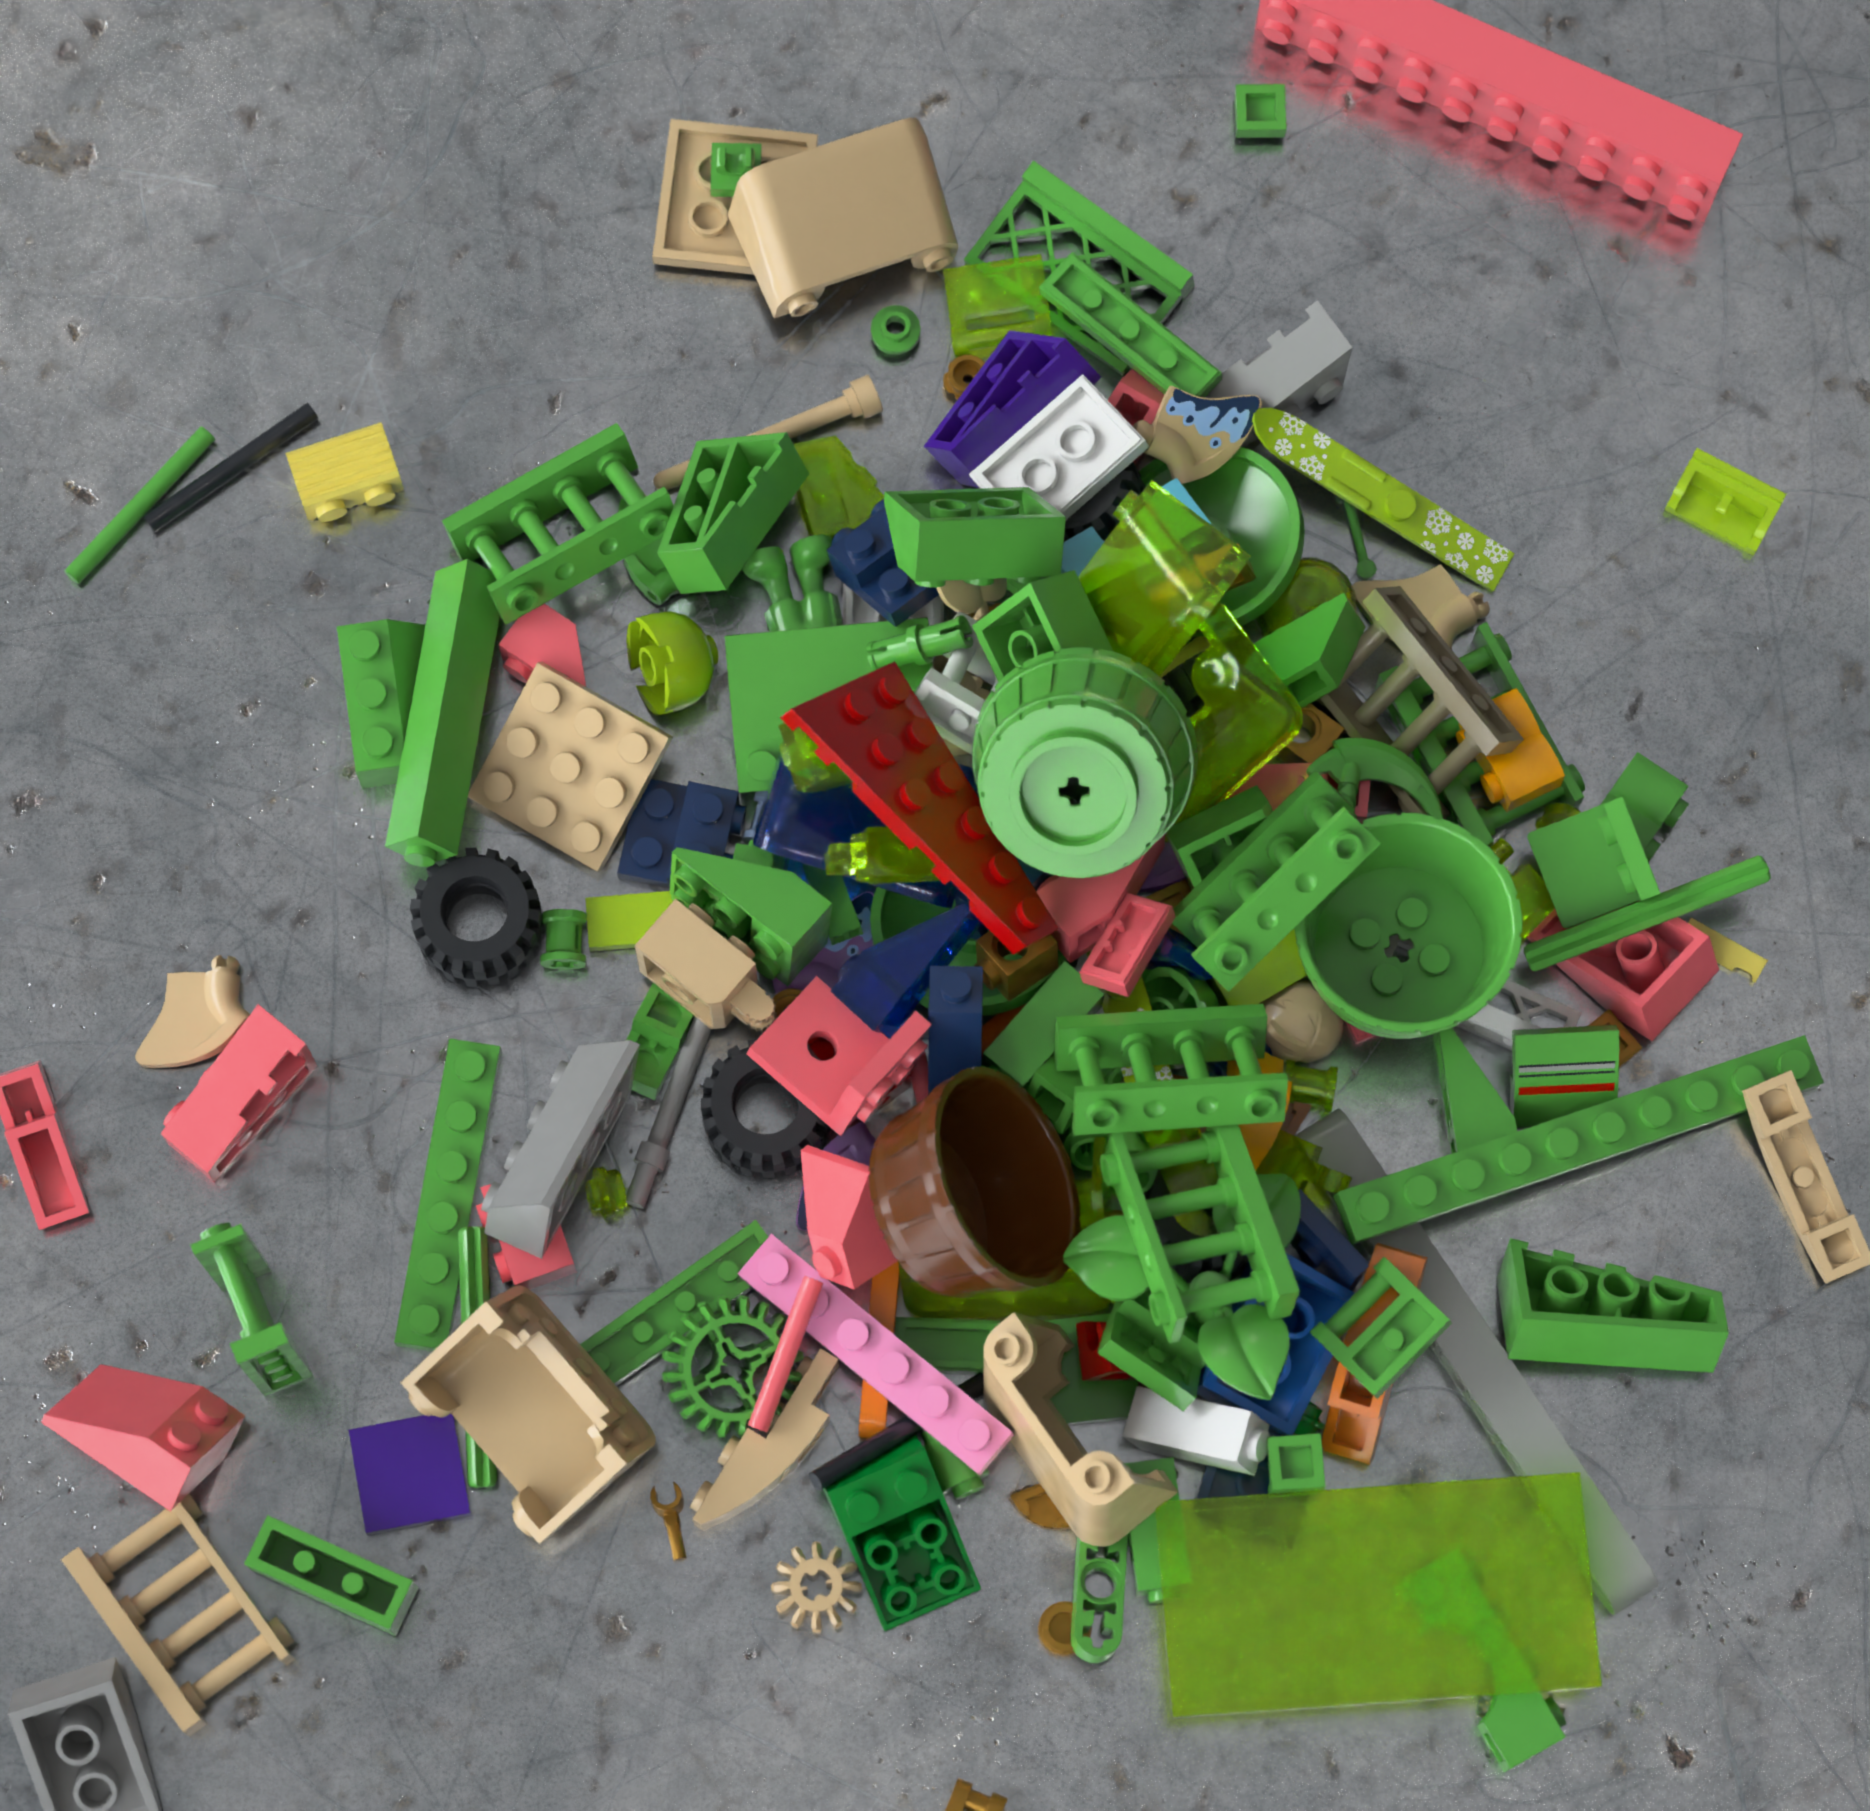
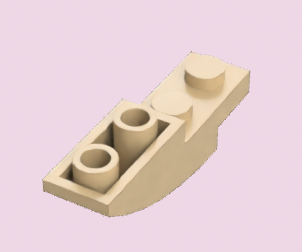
(760, 1464)

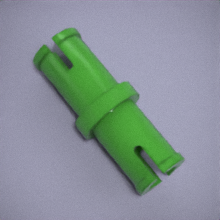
(921, 643)

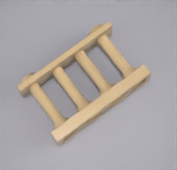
(158, 1657)

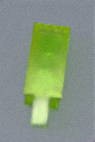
(878, 858)

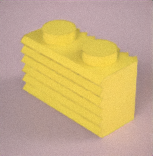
(345, 473)

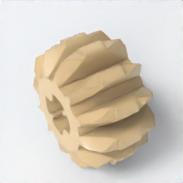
(811, 1570)

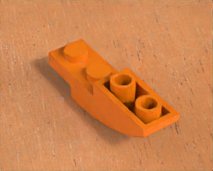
(1354, 1413)

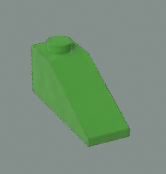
(1469, 1100)

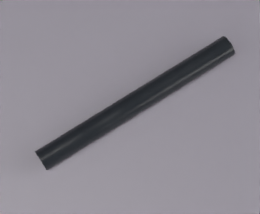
(230, 467)
(880, 1442)

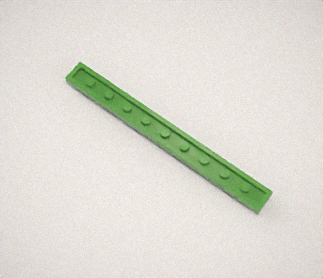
(1567, 1142)

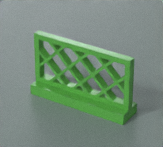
(1101, 231)

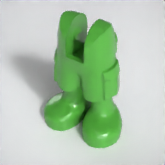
(809, 559)

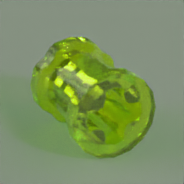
(1312, 1085)

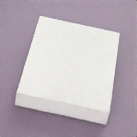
(1065, 450)

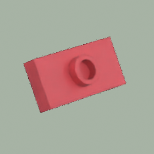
(1127, 944)

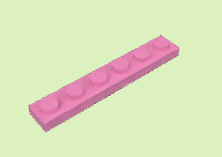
(880, 1358)

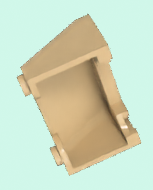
(842, 214)
(533, 1407)
(1090, 1490)

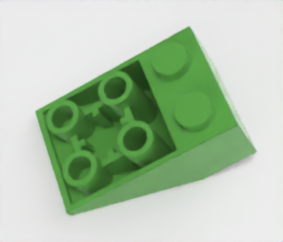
(758, 904)

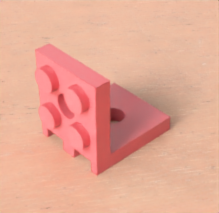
(863, 1060)

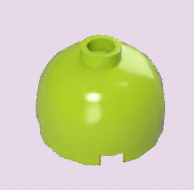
(672, 658)

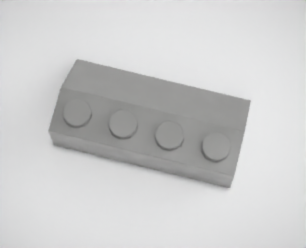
(561, 1145)

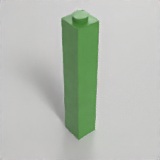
(444, 716)

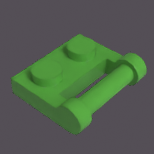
(1392, 1339)

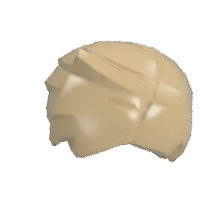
(1301, 1024)

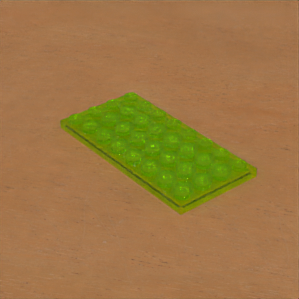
(1376, 1595)

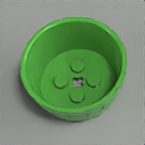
(1091, 721)
(1425, 886)

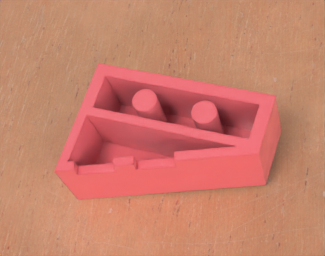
(238, 1094)

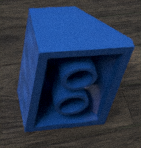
(1306, 1359)

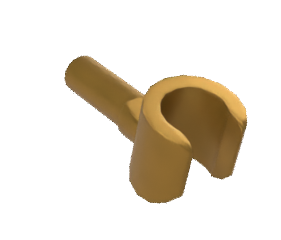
(671, 1520)

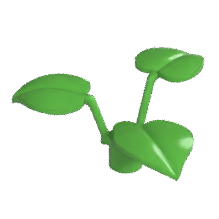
(1238, 1346)

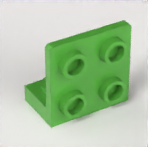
(1593, 863)

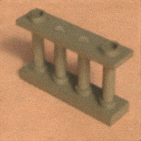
(1453, 687)

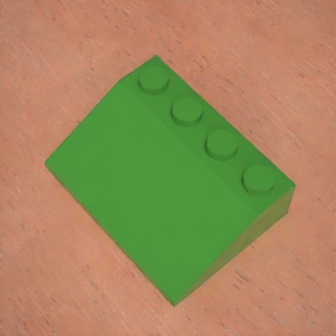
(787, 668)

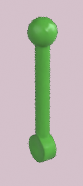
(1365, 568)

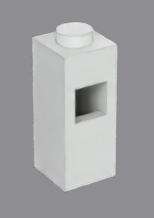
(1200, 1434)

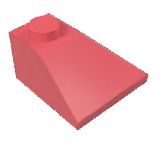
(842, 1219)

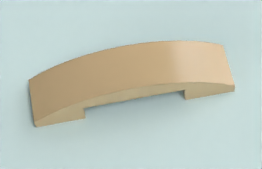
(1803, 1178)

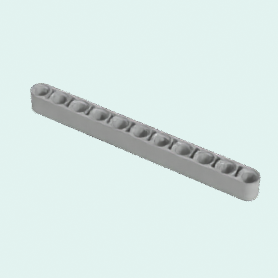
(1493, 1382)

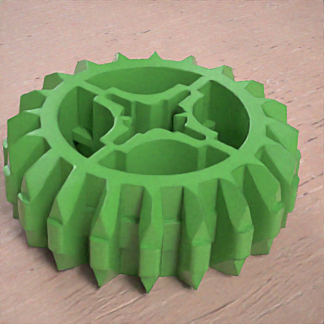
(709, 1375)

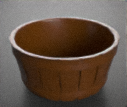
(975, 1188)

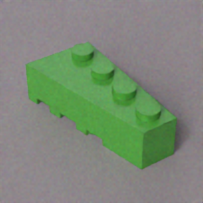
(1605, 1315)

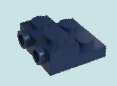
(868, 566)
(678, 816)

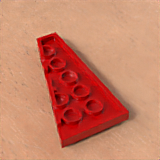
(921, 794)

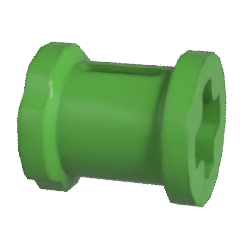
(564, 939)

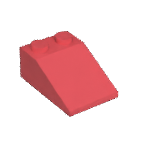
(1643, 975)
(147, 1429)

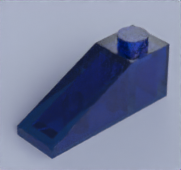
(894, 975)

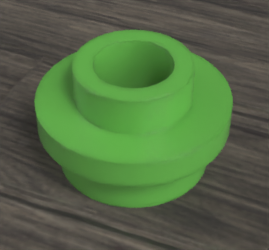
(891, 342)

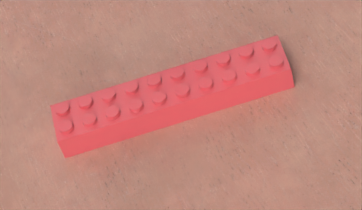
(1517, 94)

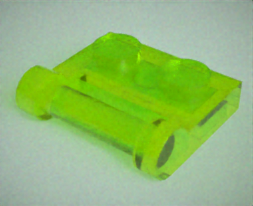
(995, 290)

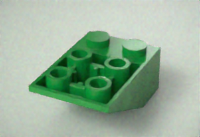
(902, 1535)

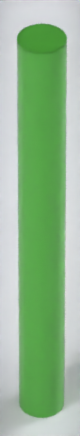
(139, 505)

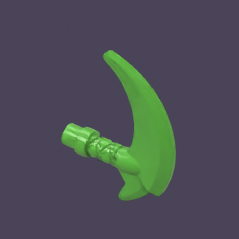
(1370, 759)

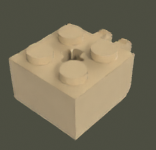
(703, 969)

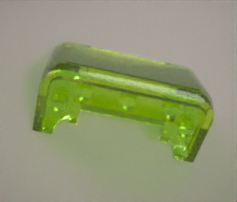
(1158, 576)

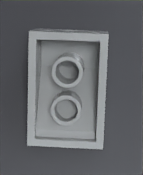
(84, 1742)

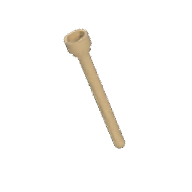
(857, 400)

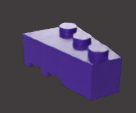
(1003, 397)

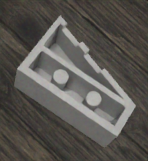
(1294, 370)

